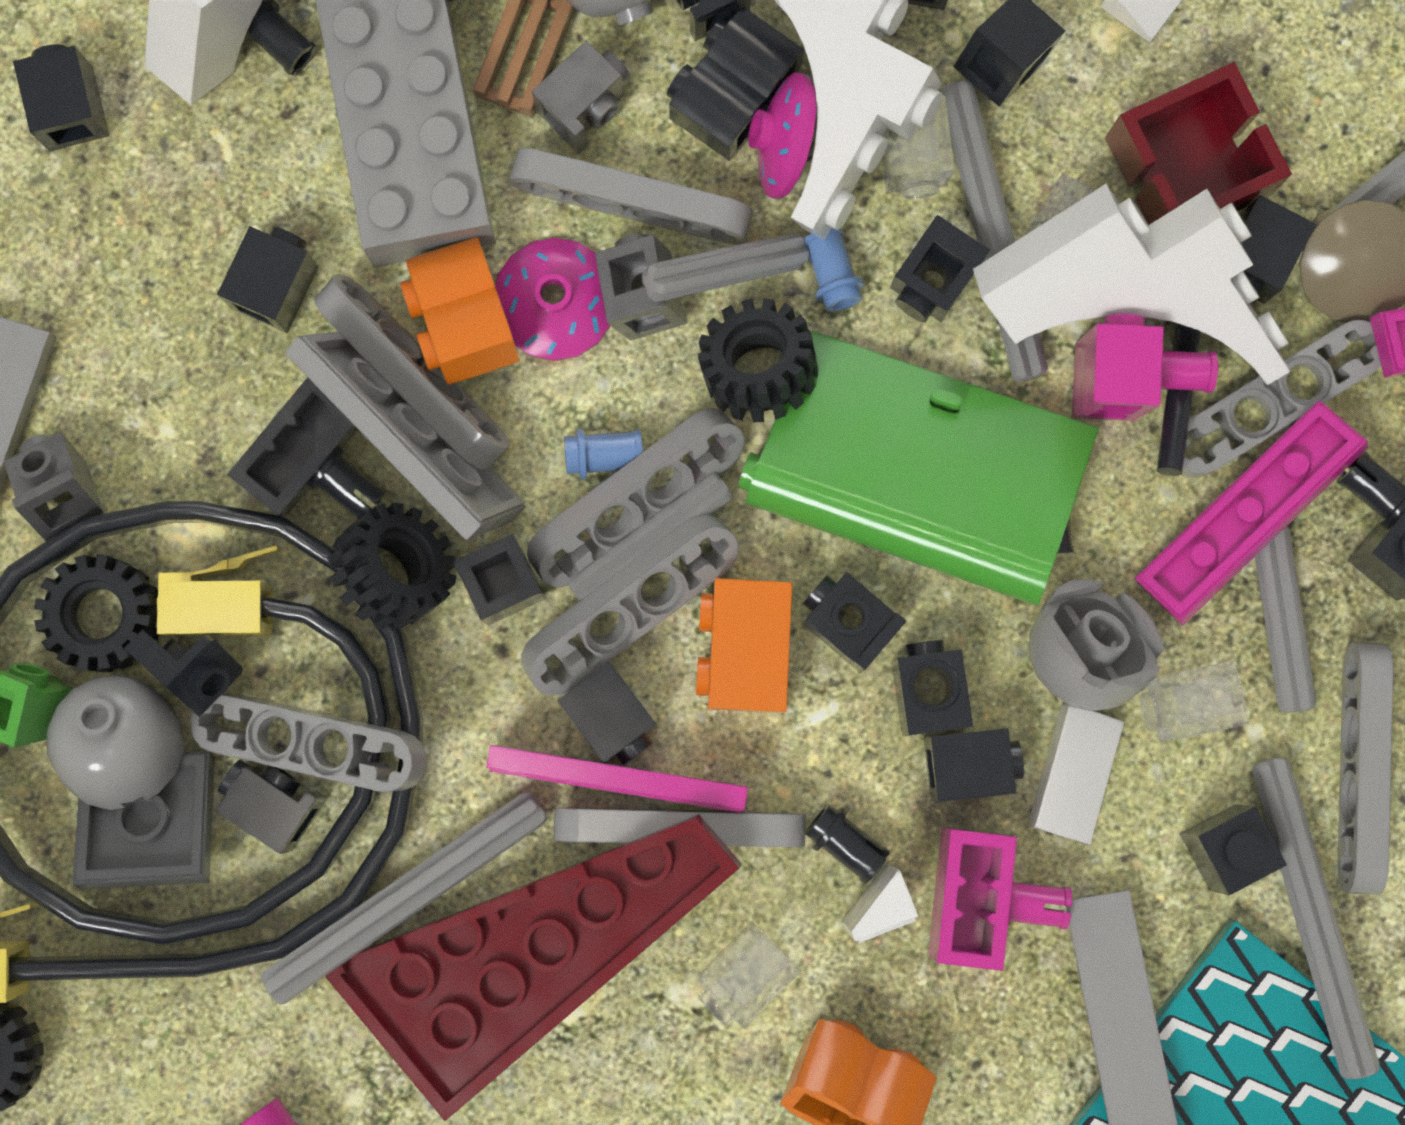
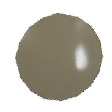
(1355, 261)

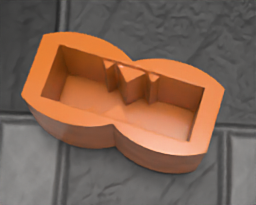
(460, 310)
(854, 1082)

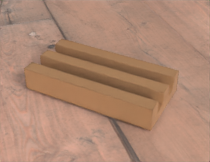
(500, 43)

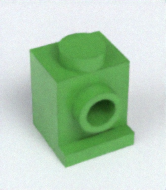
(28, 703)

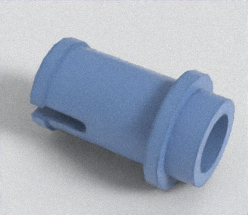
(833, 272)
(600, 451)

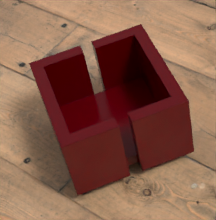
(1187, 146)

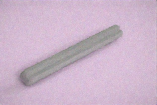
(987, 207)
(403, 898)
(1316, 920)

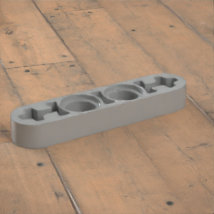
(630, 196)
(402, 365)
(1276, 399)
(630, 489)
(624, 596)
(307, 740)
(1365, 768)
(627, 825)

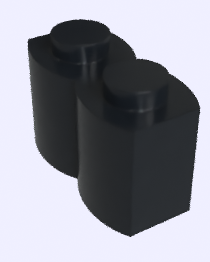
(733, 81)

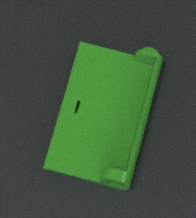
(924, 469)

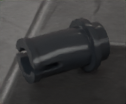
(280, 38)
(846, 843)

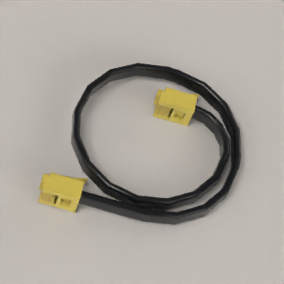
(217, 609)

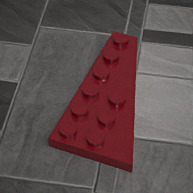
(500, 975)

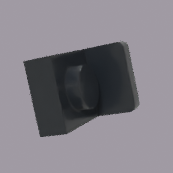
(192, 675)

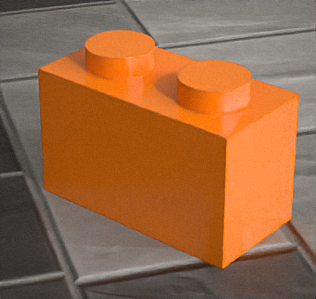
(747, 645)

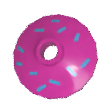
(784, 135)
(560, 328)

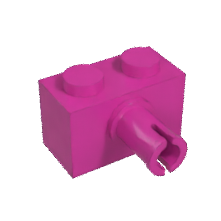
(1124, 369)
(979, 899)

